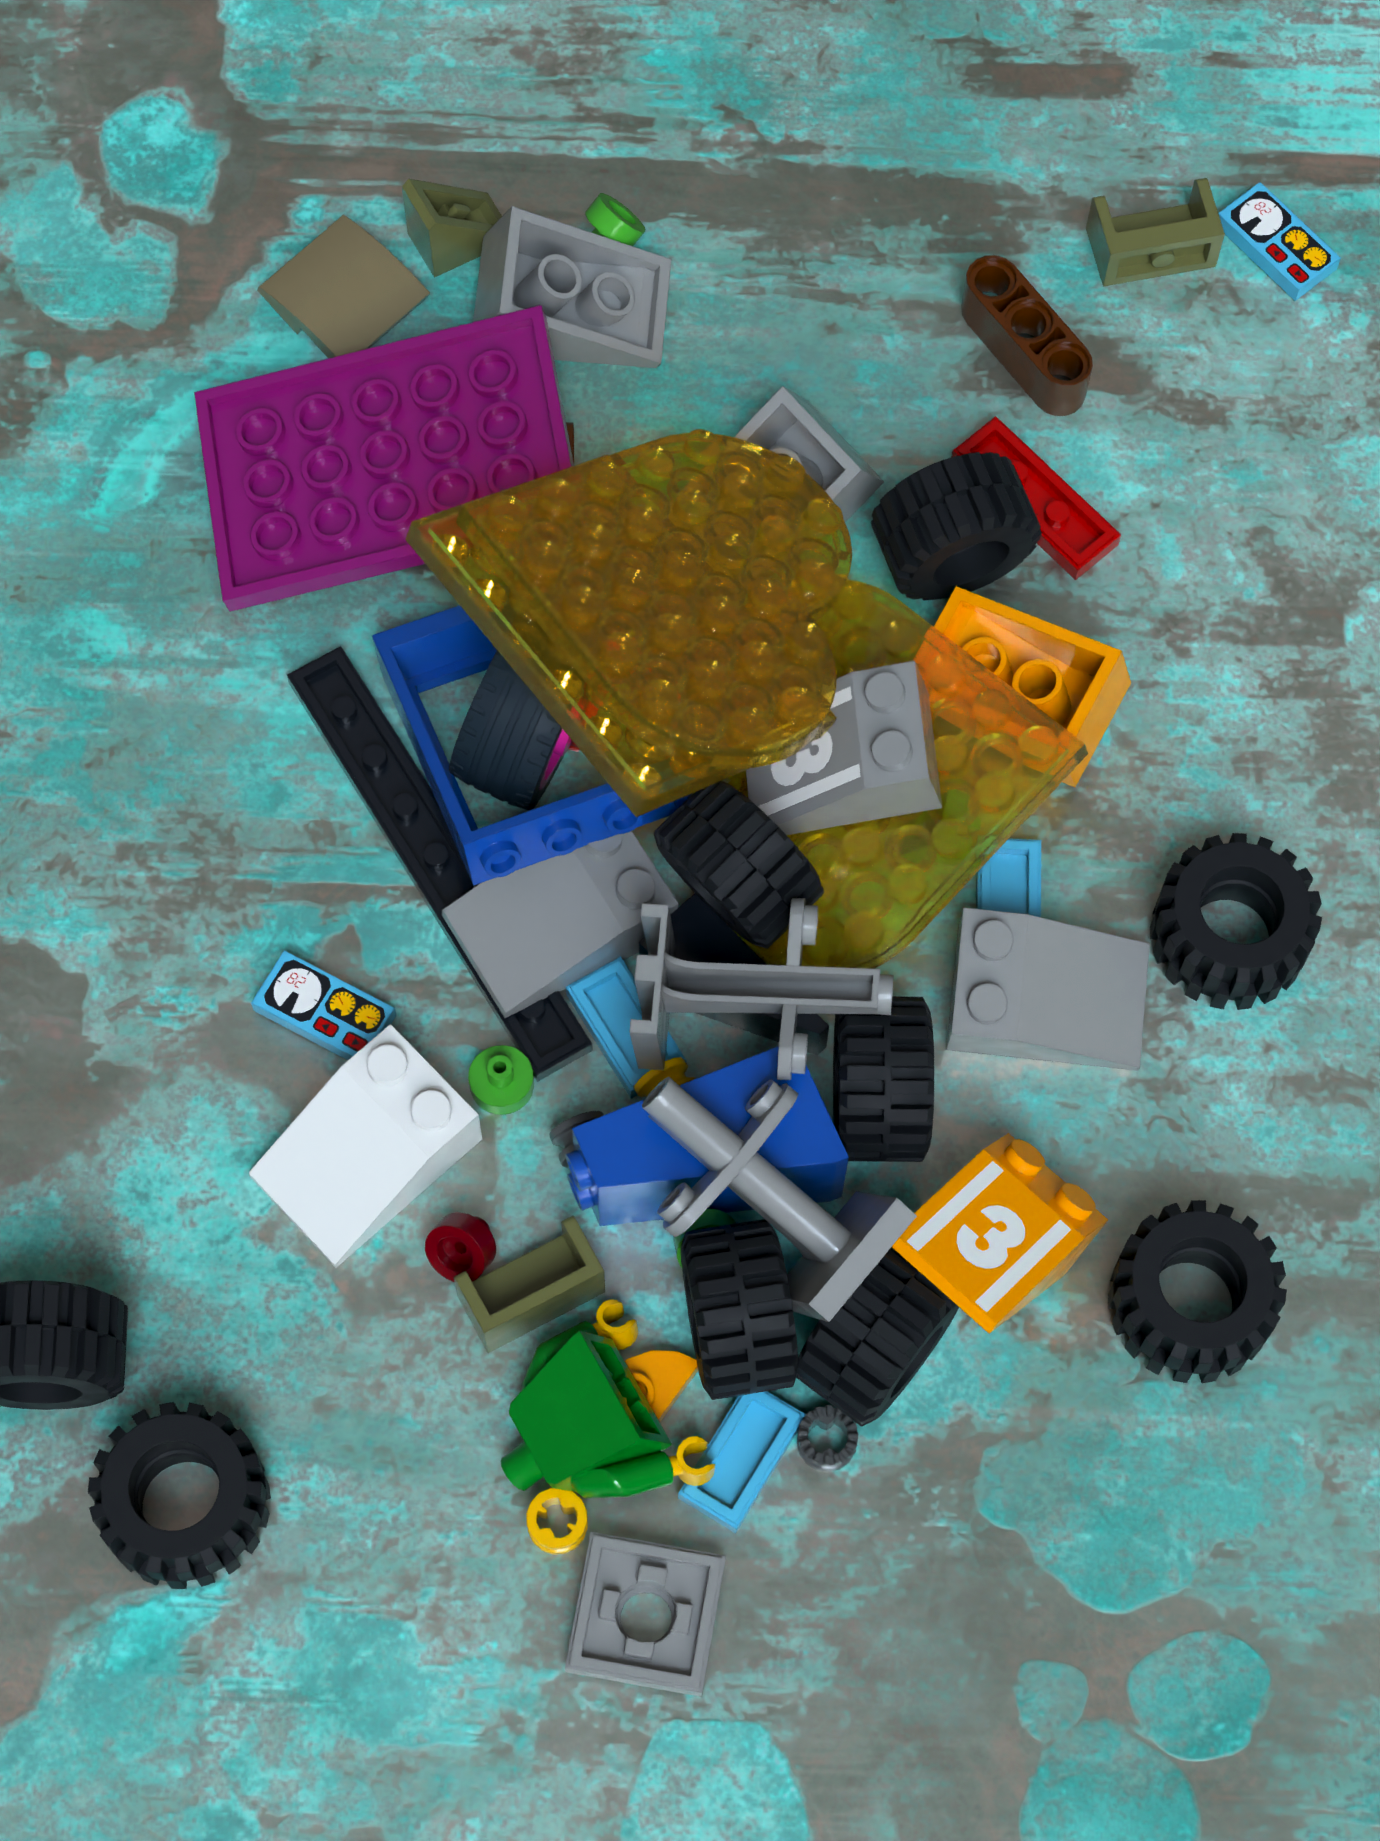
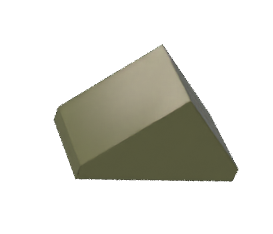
(447, 222)

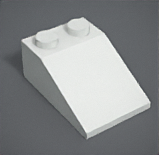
(366, 1146)

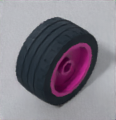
(508, 740)

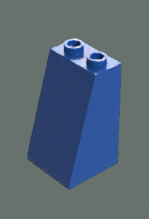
(630, 1164)

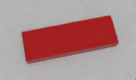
(1069, 526)

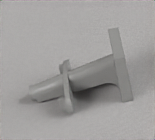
(685, 986)
(834, 1250)

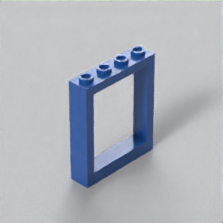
(443, 651)

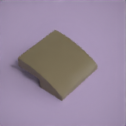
(343, 290)

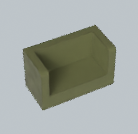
(1156, 240)
(532, 1288)

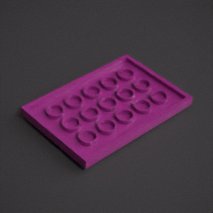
(340, 455)

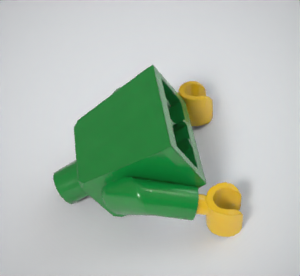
(590, 1421)

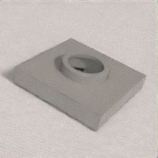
(624, 1568)

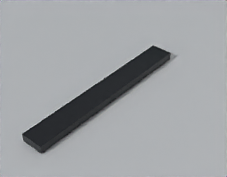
(419, 835)

